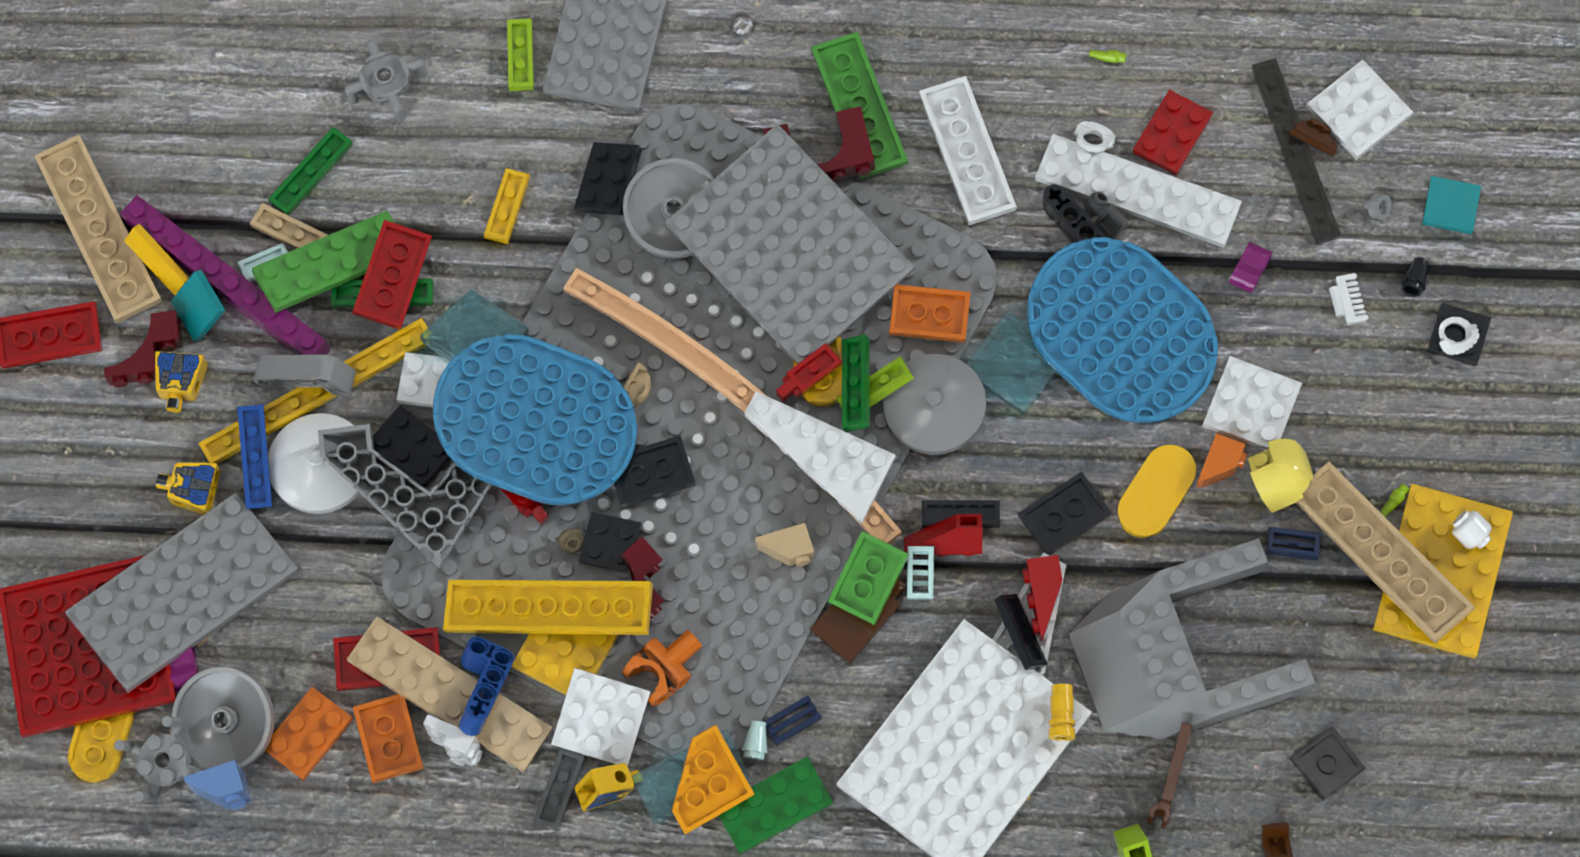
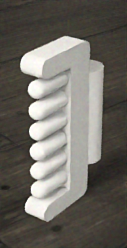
(1342, 300)

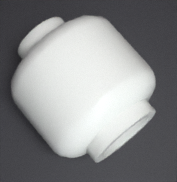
(1471, 529)

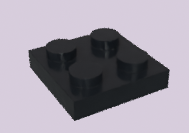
(1457, 333)
(606, 540)

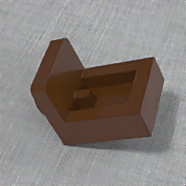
(1276, 840)

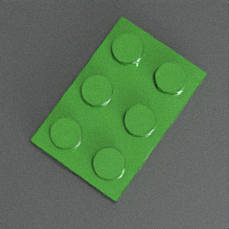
(868, 578)

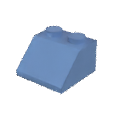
(222, 785)

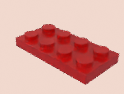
(392, 274)
(49, 335)
(351, 678)

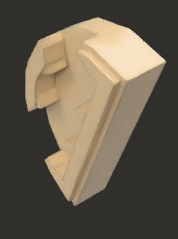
(638, 385)

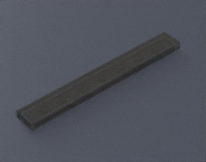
(1296, 152)

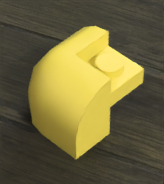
(1281, 473)

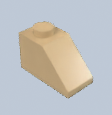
(788, 545)

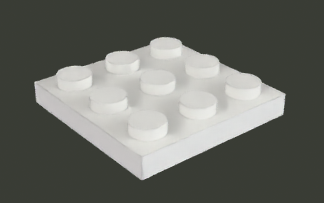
(1359, 109)
(1251, 403)
(600, 717)

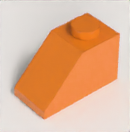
(1222, 460)

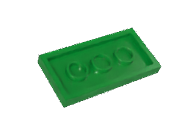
(776, 806)

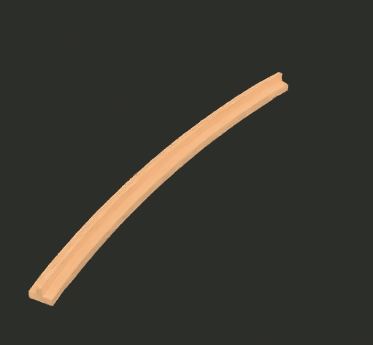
(696, 359)

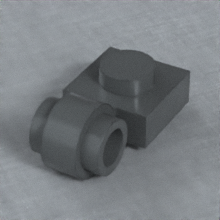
(1109, 219)

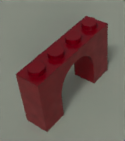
(855, 153)

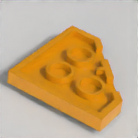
(708, 782)

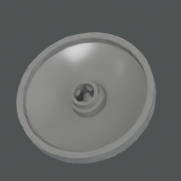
(656, 196)
(938, 407)
(224, 717)

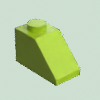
(1132, 842)

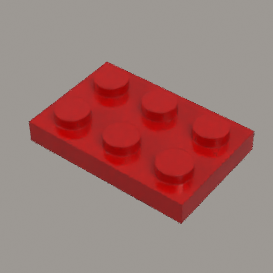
(1172, 132)

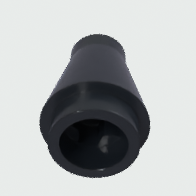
(1415, 278)

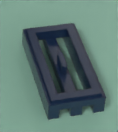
(1290, 543)
(787, 711)

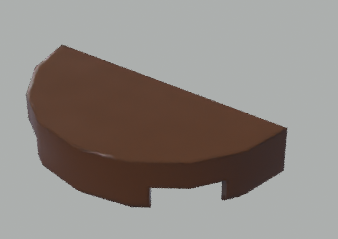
(1316, 135)

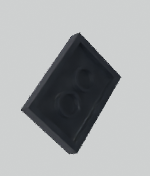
(607, 178)
(411, 447)
(655, 472)
(1064, 514)

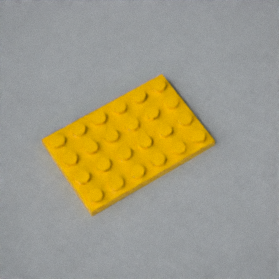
(1472, 572)

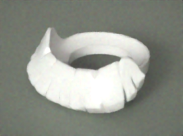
(1097, 129)
(1451, 347)

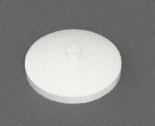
(301, 473)

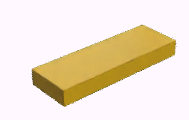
(506, 206)
(156, 259)

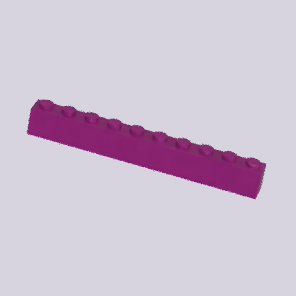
(225, 280)

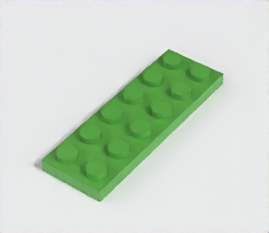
(853, 84)
(319, 264)

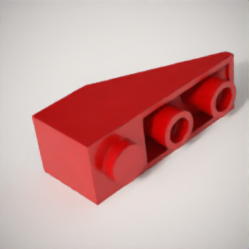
(952, 536)
(1045, 582)

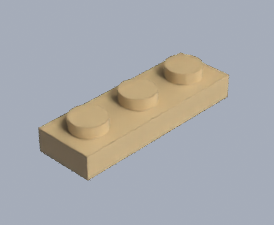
(284, 228)

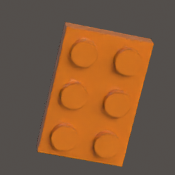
(929, 313)
(308, 733)
(388, 738)

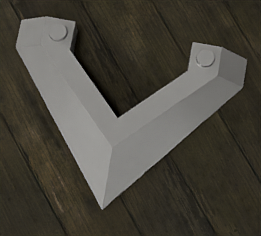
(425, 518)

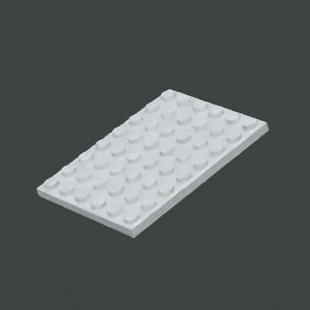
(960, 748)

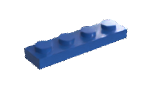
(254, 456)

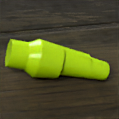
(1112, 56)
(1395, 499)

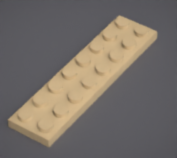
(97, 228)
(1383, 553)
(445, 691)

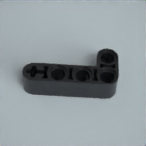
(1068, 206)

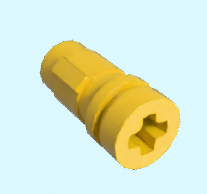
(1062, 713)

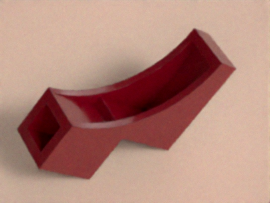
(163, 335)
(642, 561)

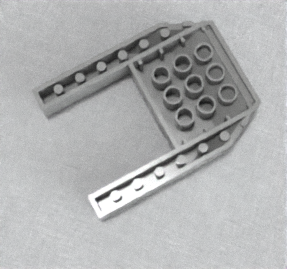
(1143, 665)

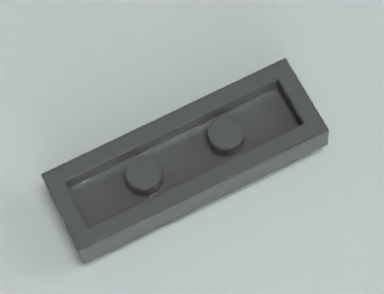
(559, 789)

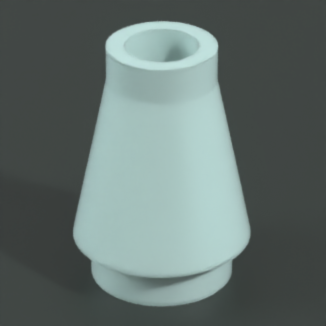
(755, 742)

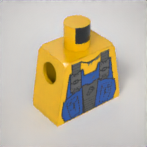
(179, 377)
(191, 486)
(604, 786)

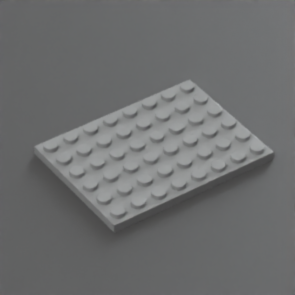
(789, 245)

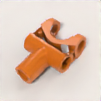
(664, 663)

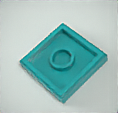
(1451, 205)
(197, 305)

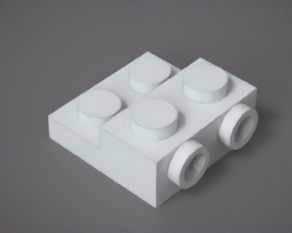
(457, 744)

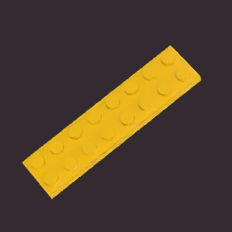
(548, 607)

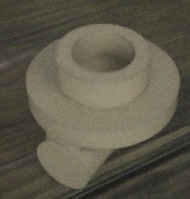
(570, 540)

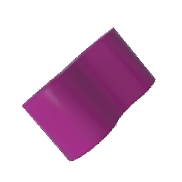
(1250, 267)
(183, 668)

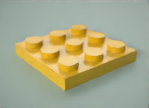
(555, 656)

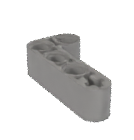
(305, 371)

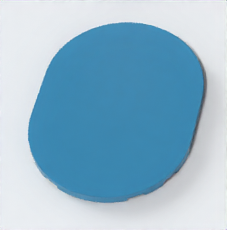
(1122, 330)
(534, 419)

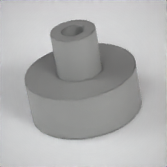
(1378, 206)

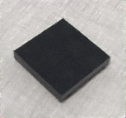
(1327, 763)

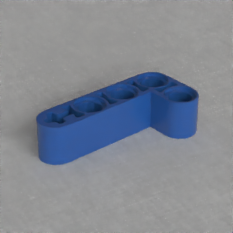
(493, 666)

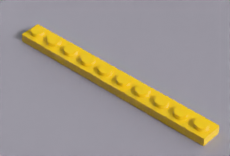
(306, 399)

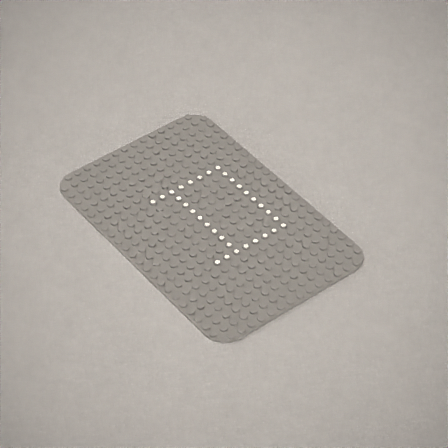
(712, 578)

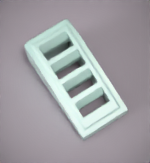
(920, 595)

